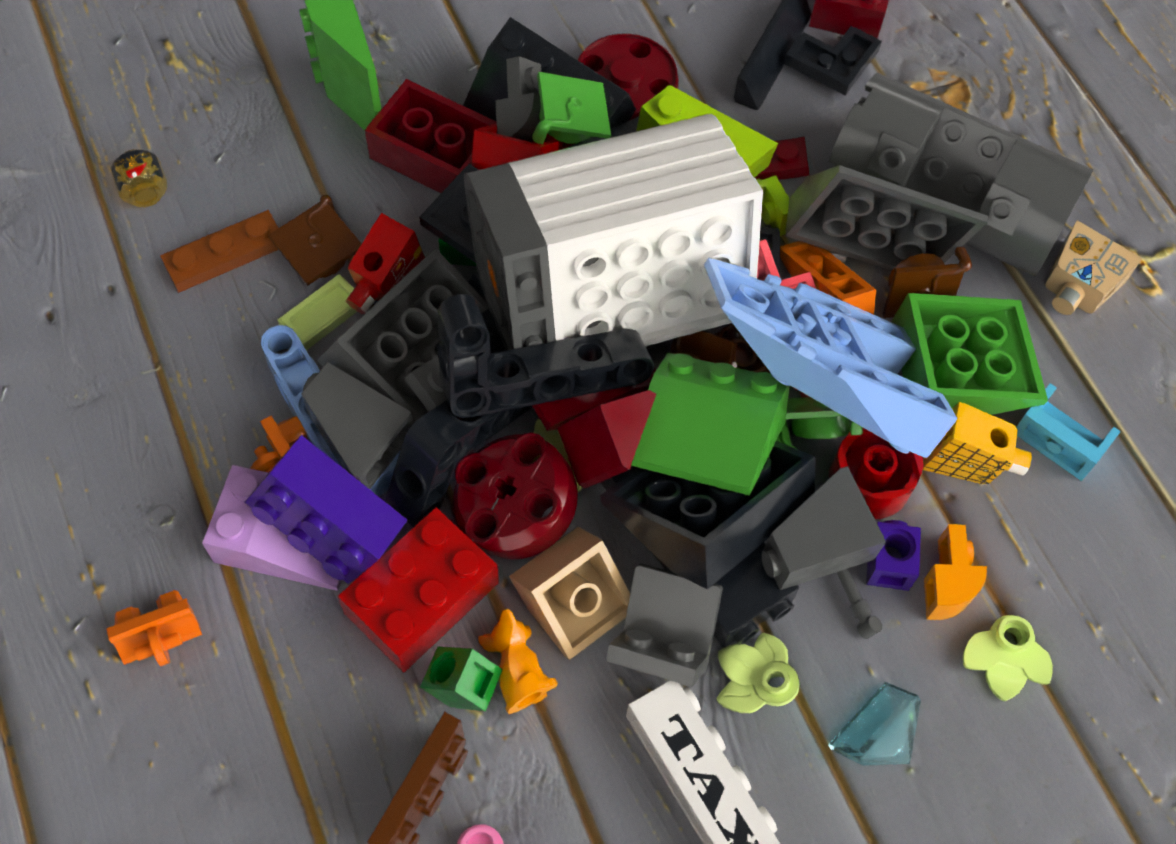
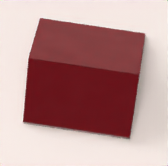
(606, 438)

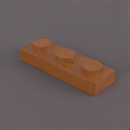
(220, 251)

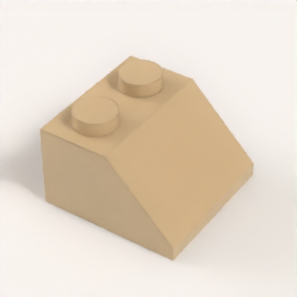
(573, 591)

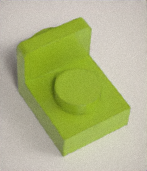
(774, 203)

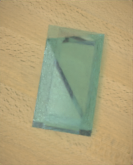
(881, 729)

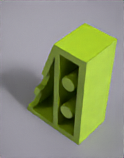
(674, 105)

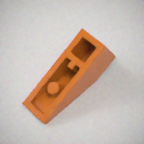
(828, 274)

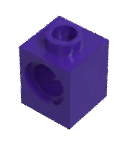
(896, 572)

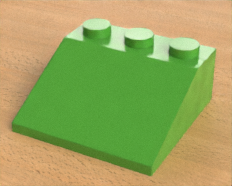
(341, 57)
(972, 351)
(711, 422)

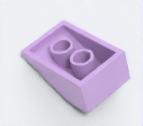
(247, 543)

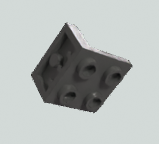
(667, 626)

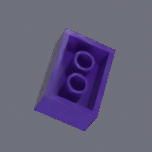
(325, 511)

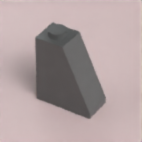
(356, 422)
(823, 535)

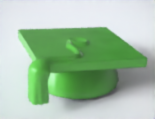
(571, 109)
(818, 421)

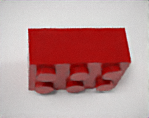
(419, 589)

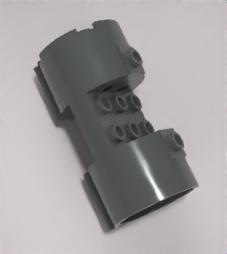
(965, 162)

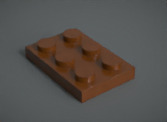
(421, 787)

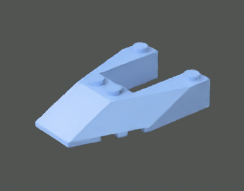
(834, 356)

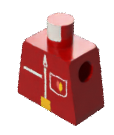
(382, 261)

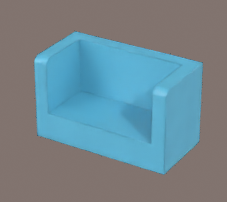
(1063, 438)

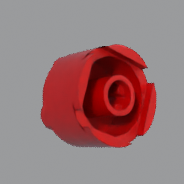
(879, 471)

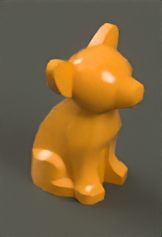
(521, 676)

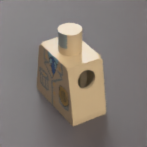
(1088, 270)

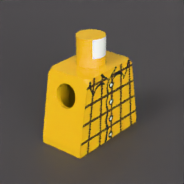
(978, 448)

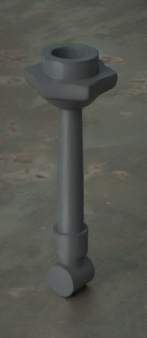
(868, 624)

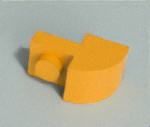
(953, 581)

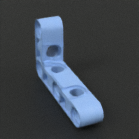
(290, 374)

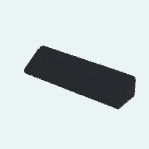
(770, 52)

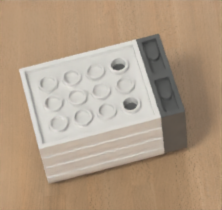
(614, 234)

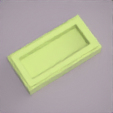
(320, 312)

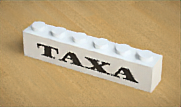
(697, 770)

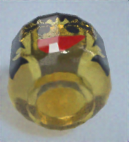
(139, 178)

